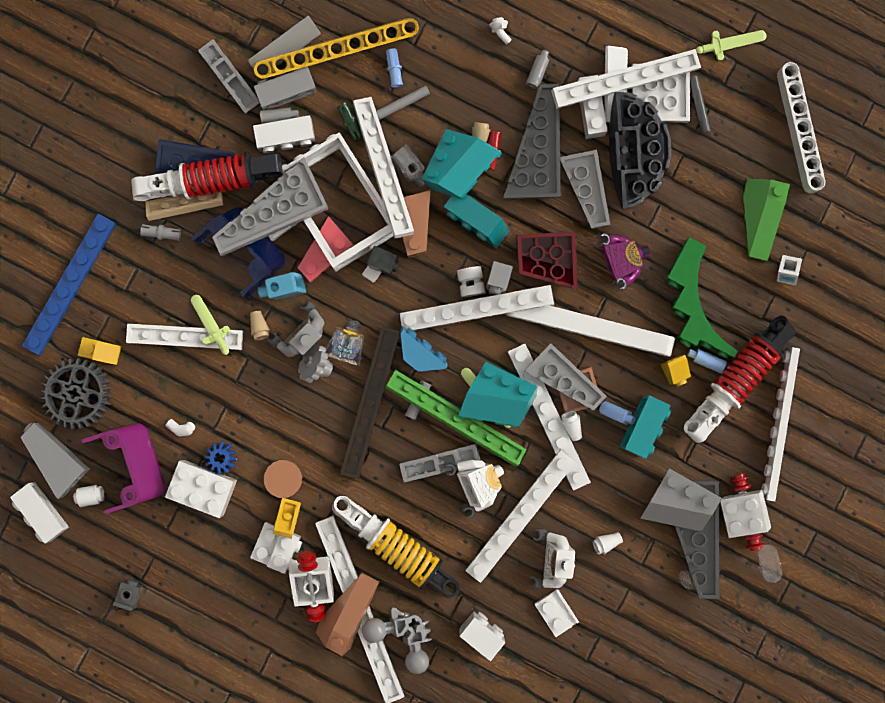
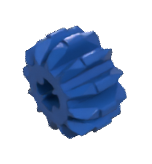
(220, 465)

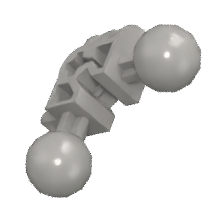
(417, 659)

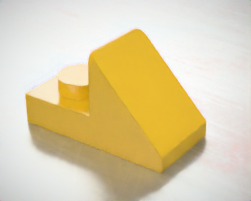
(99, 351)
(286, 518)

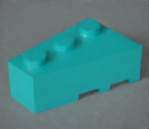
(477, 218)

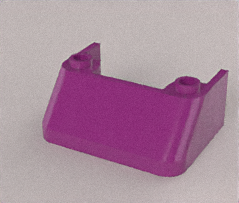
(140, 461)

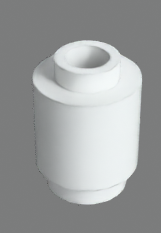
(89, 495)

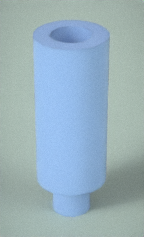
(707, 360)
(617, 413)

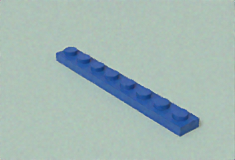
(69, 284)

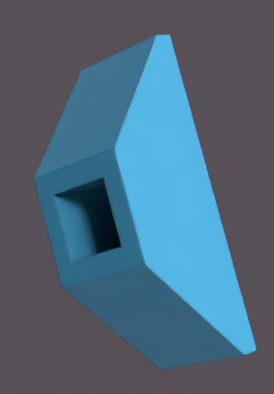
(419, 353)

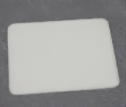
(371, 274)

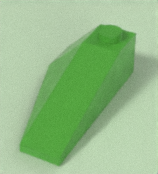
(763, 209)

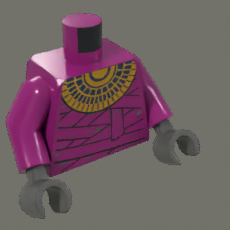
(622, 258)

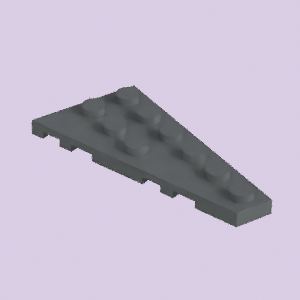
(538, 158)

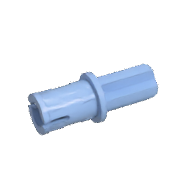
(394, 68)

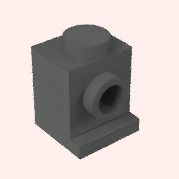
(134, 589)

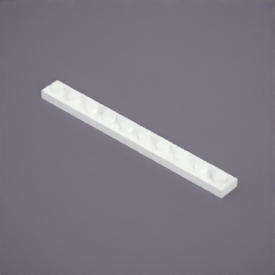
(346, 576)

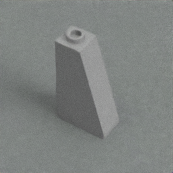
(54, 459)

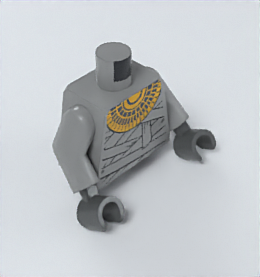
(303, 336)

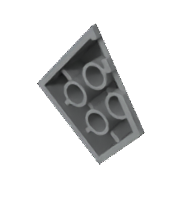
(681, 503)

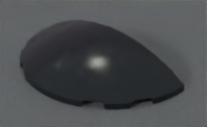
(637, 148)

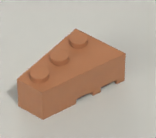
(418, 210)

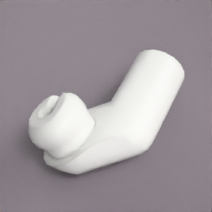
(180, 430)

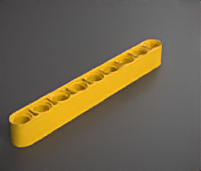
(345, 48)

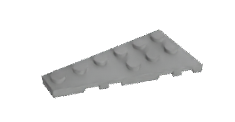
(278, 207)

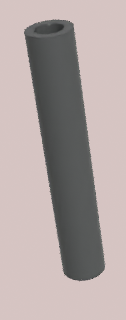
(699, 105)

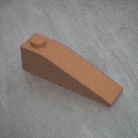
(346, 615)

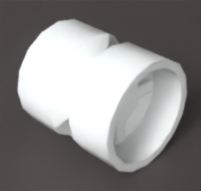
(469, 275)

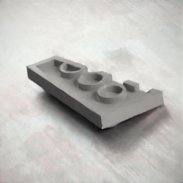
(587, 182)
(559, 373)

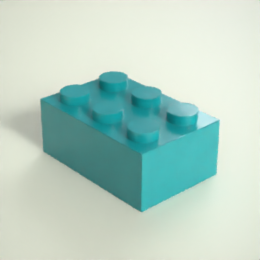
(647, 427)

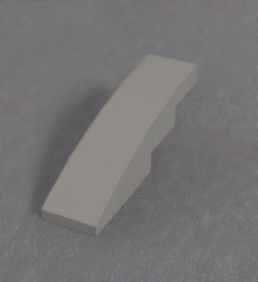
(229, 76)
(435, 463)

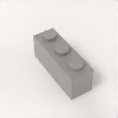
(285, 88)
(498, 278)

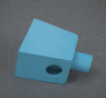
(289, 285)

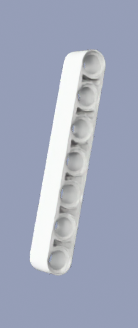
(804, 119)

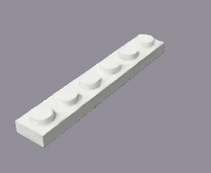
(178, 336)

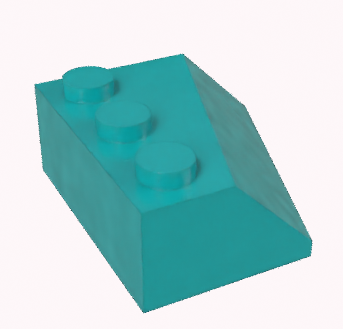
(458, 163)

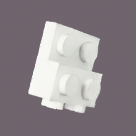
(275, 549)

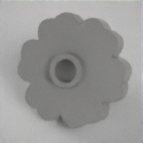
(314, 364)

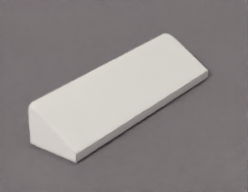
(615, 60)

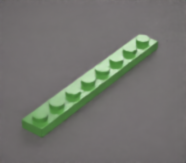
(448, 414)

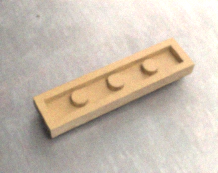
(178, 205)

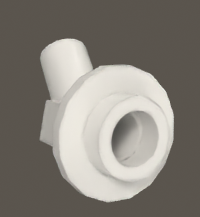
(498, 26)

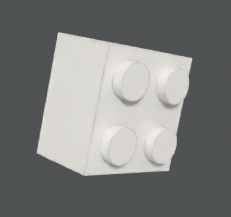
(482, 635)

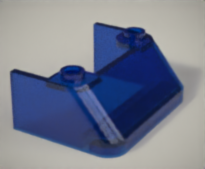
(267, 255)

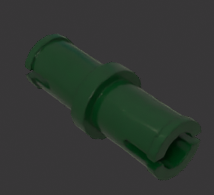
(350, 121)

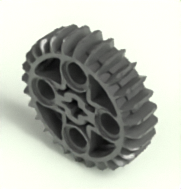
(68, 396)

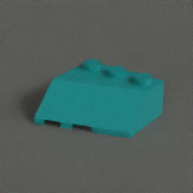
(498, 397)

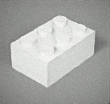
(201, 488)

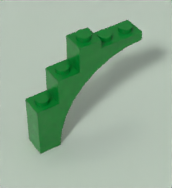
(687, 304)

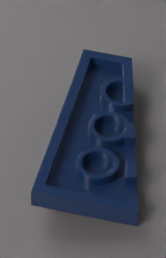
(172, 153)

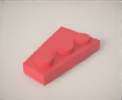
(315, 261)

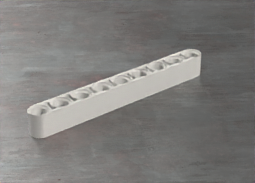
(598, 329)

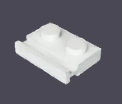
(556, 612)

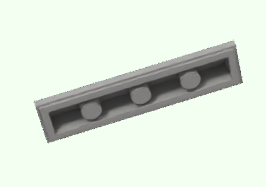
(293, 39)

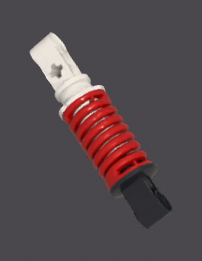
(208, 177)
(739, 377)

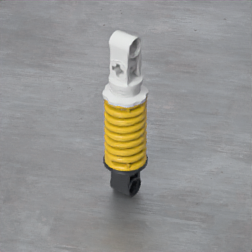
(407, 554)

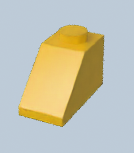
(676, 370)

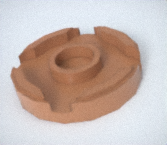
(283, 478)

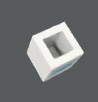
(789, 270)

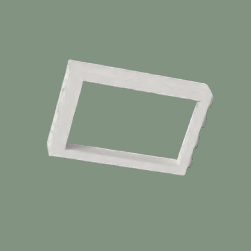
(315, 155)

